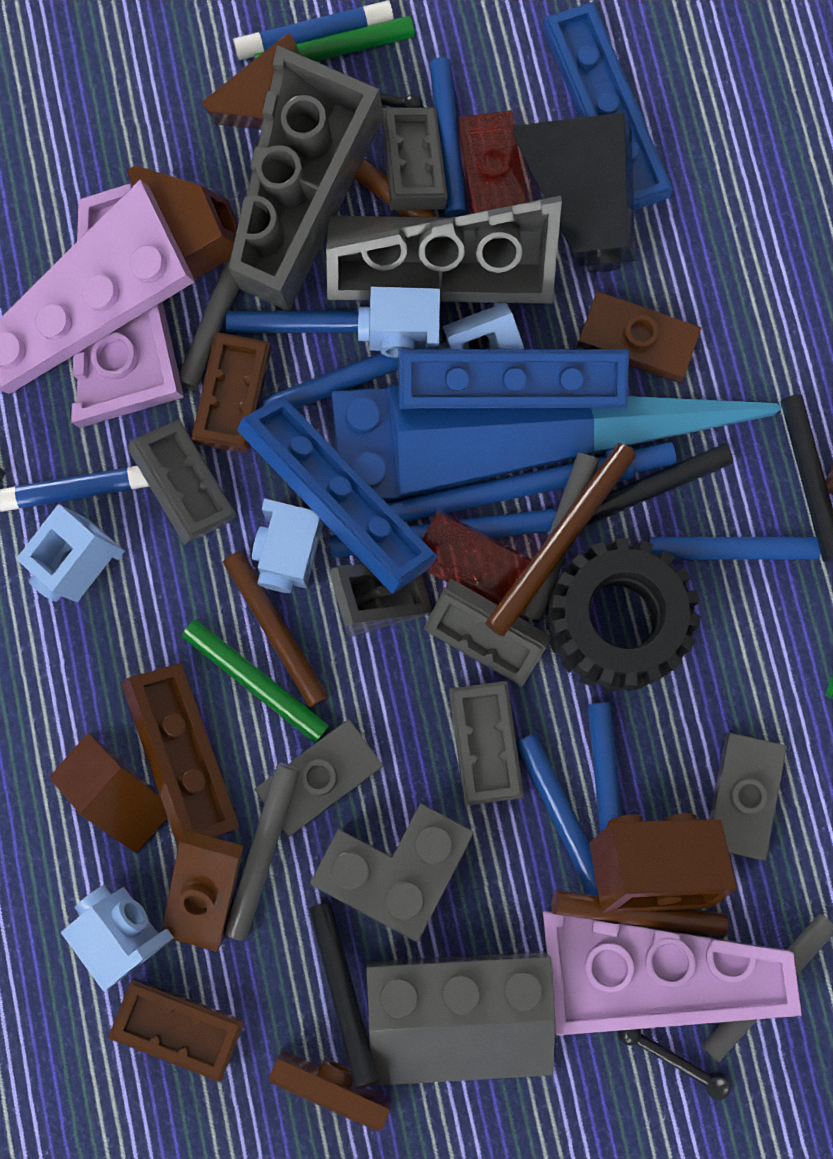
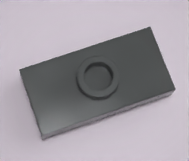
(413, 159)
(181, 481)
(461, 620)
(485, 743)
(326, 775)
(748, 793)

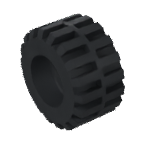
(655, 582)

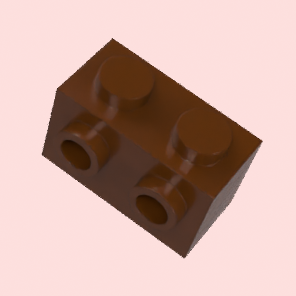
(661, 864)

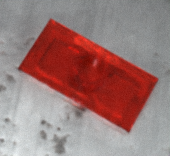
(491, 161)
(472, 557)

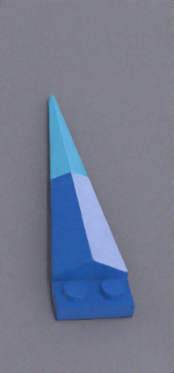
(444, 448)

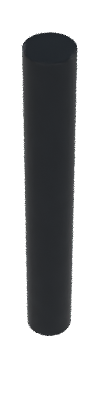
(810, 472)
(663, 481)
(343, 996)

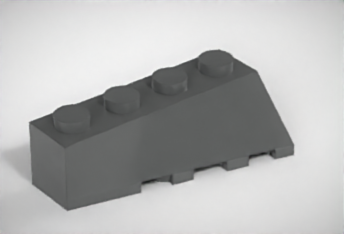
(301, 172)
(470, 257)

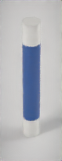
(315, 28)
(71, 488)

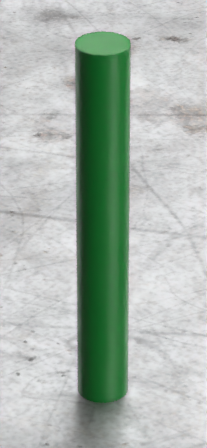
(356, 39)
(255, 681)

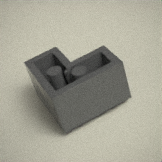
(400, 887)

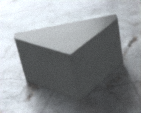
(370, 605)

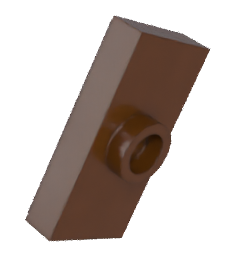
(653, 339)
(230, 391)
(202, 889)
(176, 1029)
(331, 1088)

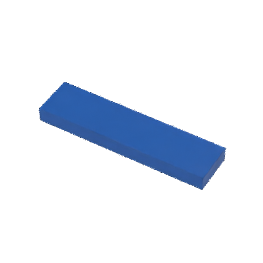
(601, 88)
(512, 378)
(337, 494)

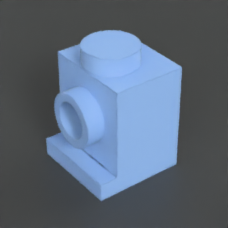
(400, 319)
(494, 322)
(287, 546)
(67, 555)
(113, 935)

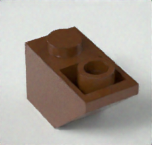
(196, 216)

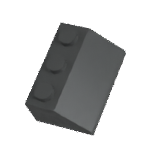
(461, 1017)

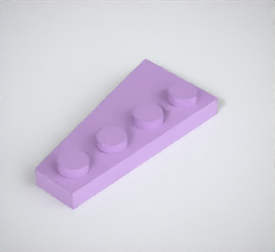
(93, 289)
(133, 363)
(653, 978)

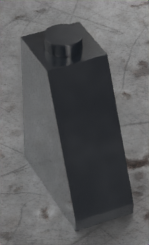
(592, 171)

